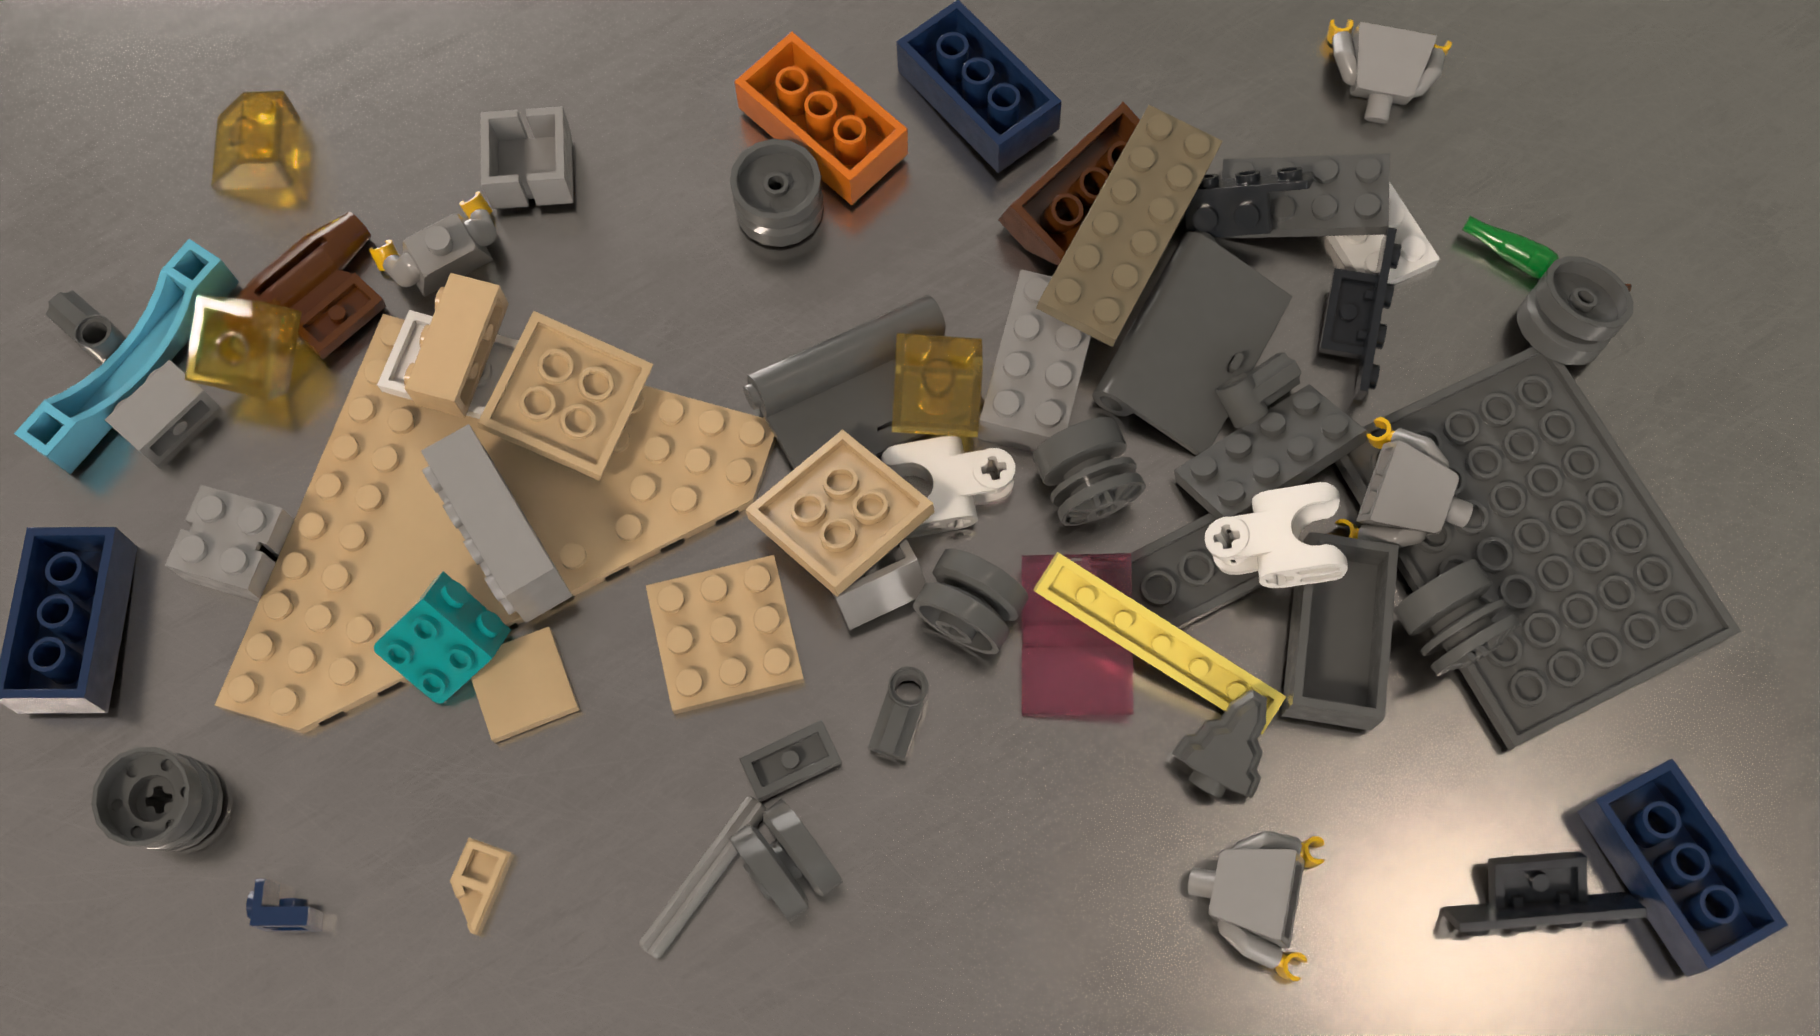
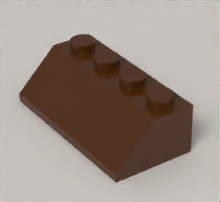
(1059, 201)

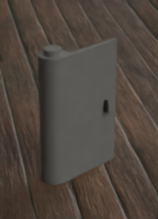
(1184, 338)
(841, 384)

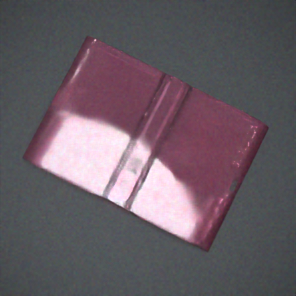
(1064, 660)

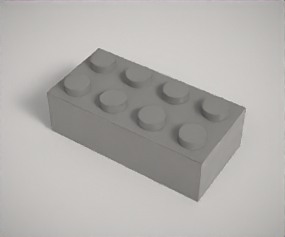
(1033, 372)
(493, 525)

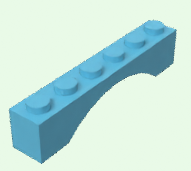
(74, 421)

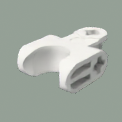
(956, 479)
(1270, 536)

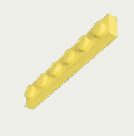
(1150, 636)

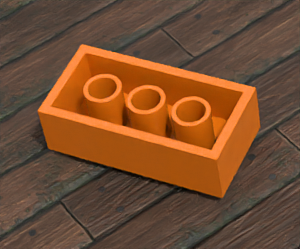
(813, 104)

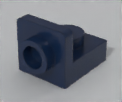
(289, 916)

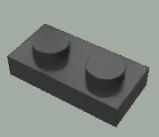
(790, 760)

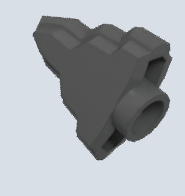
(1227, 748)

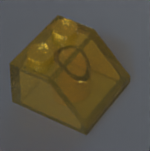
(256, 142)
(243, 346)
(937, 385)

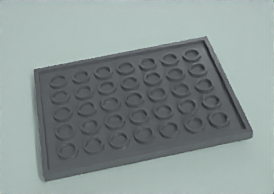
(1562, 538)

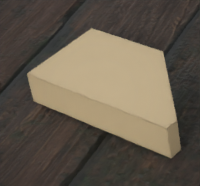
(479, 880)

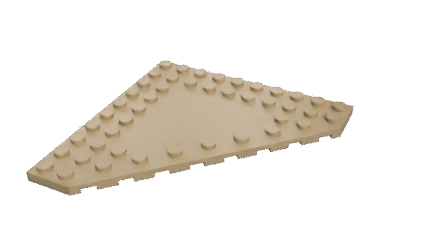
(379, 533)

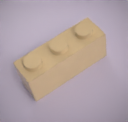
(456, 345)

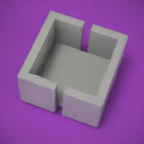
(526, 167)
(226, 543)

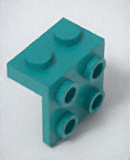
(442, 639)

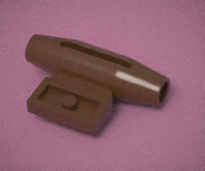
(313, 281)

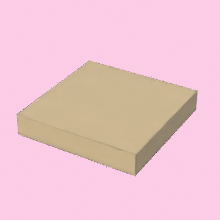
(524, 686)

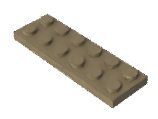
(1129, 225)

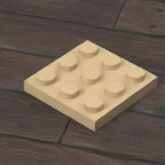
(565, 395)
(840, 512)
(724, 634)

